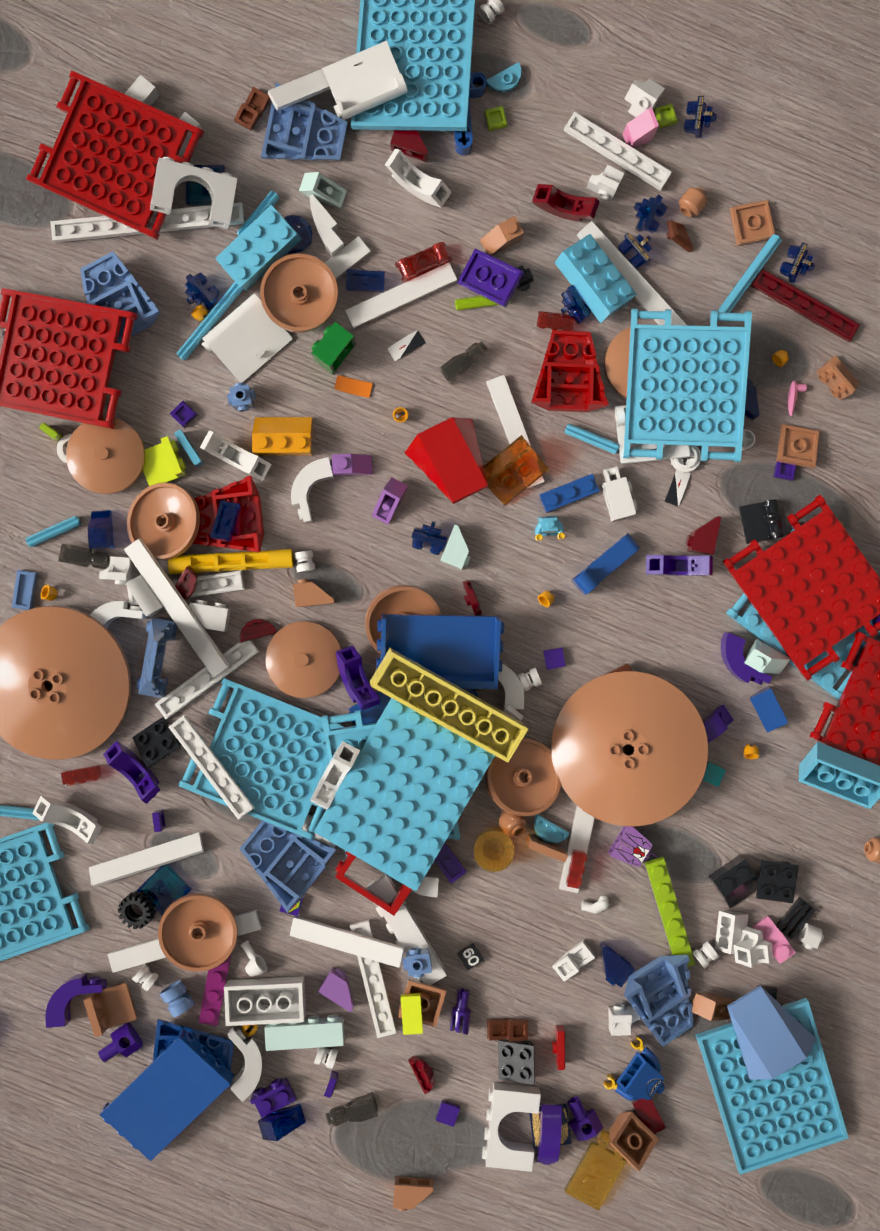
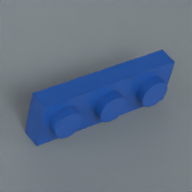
(569, 493)

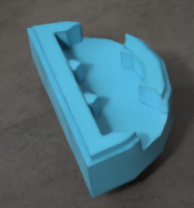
(505, 80)
(548, 831)

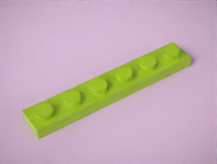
(668, 908)

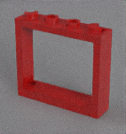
(391, 907)

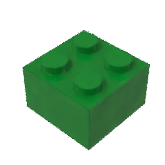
(333, 347)

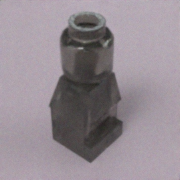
(460, 363)
(84, 557)
(356, 1110)

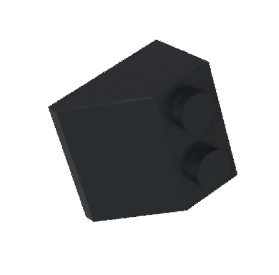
(734, 881)

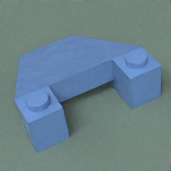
(151, 681)

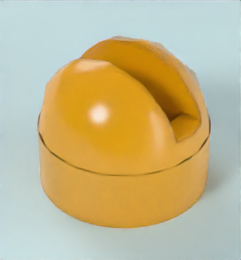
(198, 313)
(780, 358)
(402, 418)
(49, 593)
(546, 598)
(751, 752)
(252, 1031)

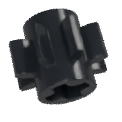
(526, 279)

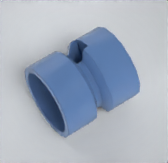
(177, 998)

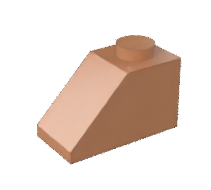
(502, 236)
(310, 594)
(711, 1006)
(410, 1191)

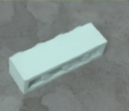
(311, 1033)

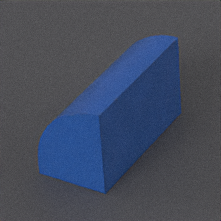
(768, 709)

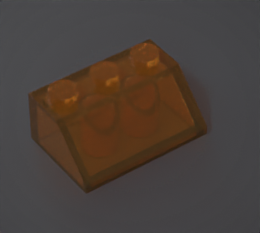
(514, 470)

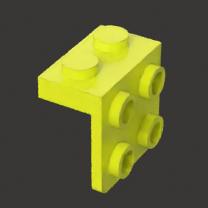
(163, 462)

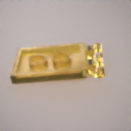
(596, 1173)

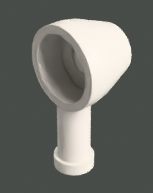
(257, 964)

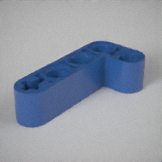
(475, 92)
(605, 564)

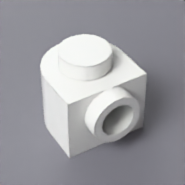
(810, 936)

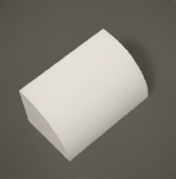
(144, 596)
(729, 930)

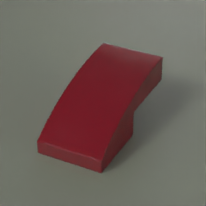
(649, 1115)

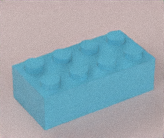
(258, 248)
(595, 278)
(841, 775)

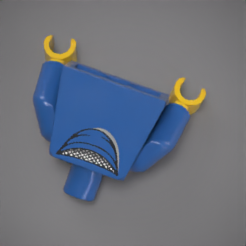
(640, 1077)

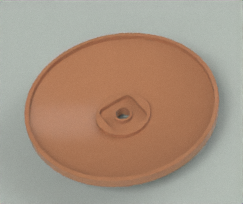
(87, 679)
(666, 742)

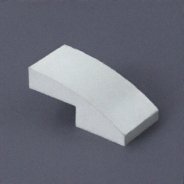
(573, 960)

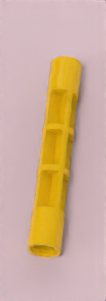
(232, 561)

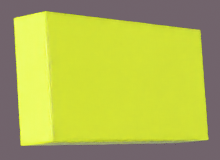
(411, 1014)

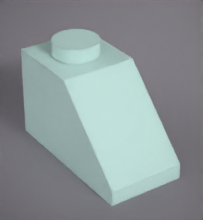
(323, 189)
(456, 550)
(765, 658)

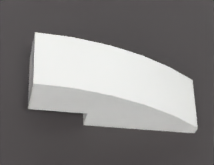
(325, 227)

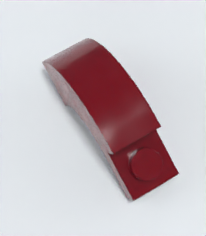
(564, 205)

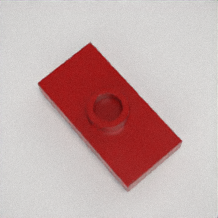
(558, 1047)

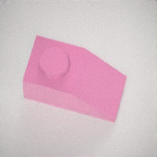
(641, 129)
(780, 946)

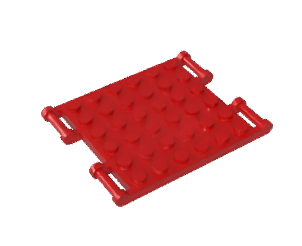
(111, 153)
(60, 356)
(810, 587)
(857, 715)

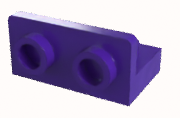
(273, 1097)

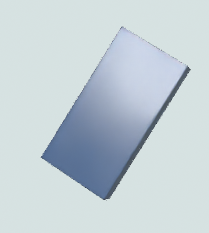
(24, 590)

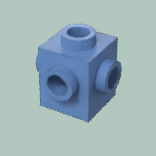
(246, 402)
(417, 962)

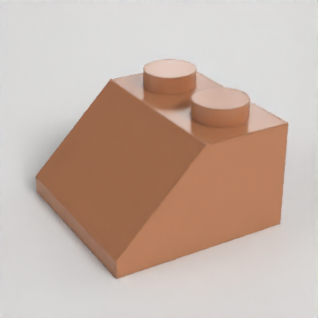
(431, 1000)
(632, 1139)

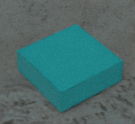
(713, 774)

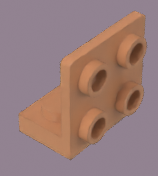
(837, 378)
(110, 1008)

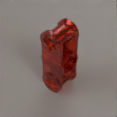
(411, 268)

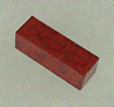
(555, 321)
(81, 775)
(576, 869)

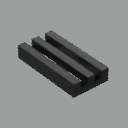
(800, 923)

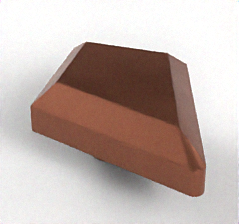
(679, 235)

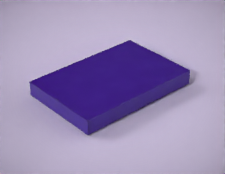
(490, 278)

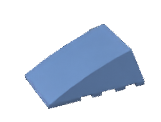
(303, 133)
(113, 286)
(286, 861)
(662, 995)
(768, 1035)

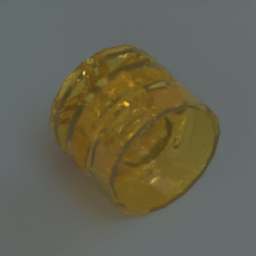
(497, 860)

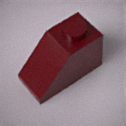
(410, 144)
(704, 538)

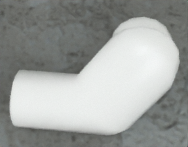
(597, 907)

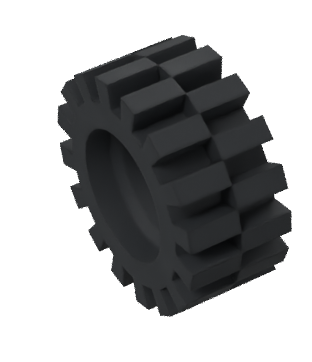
(130, 916)

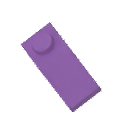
(351, 465)
(389, 500)
(338, 989)

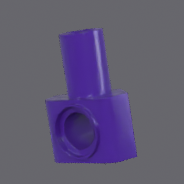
(119, 1046)
(582, 1117)

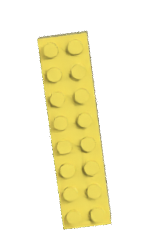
(448, 705)

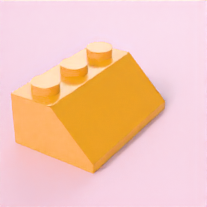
(282, 436)

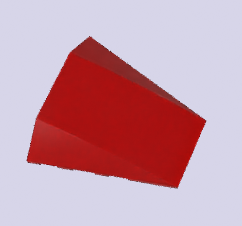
(570, 375)
(450, 458)
(249, 526)

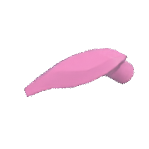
(792, 395)

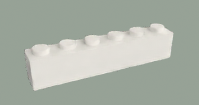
(406, 927)

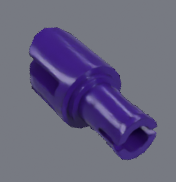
(461, 1013)

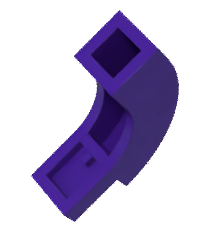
(134, 770)
(58, 1007)

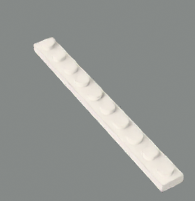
(105, 227)

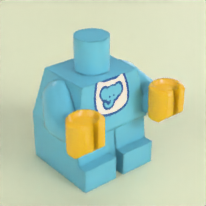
(549, 525)

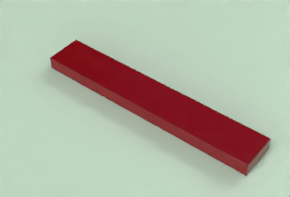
(805, 305)

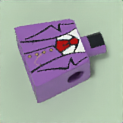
(631, 847)

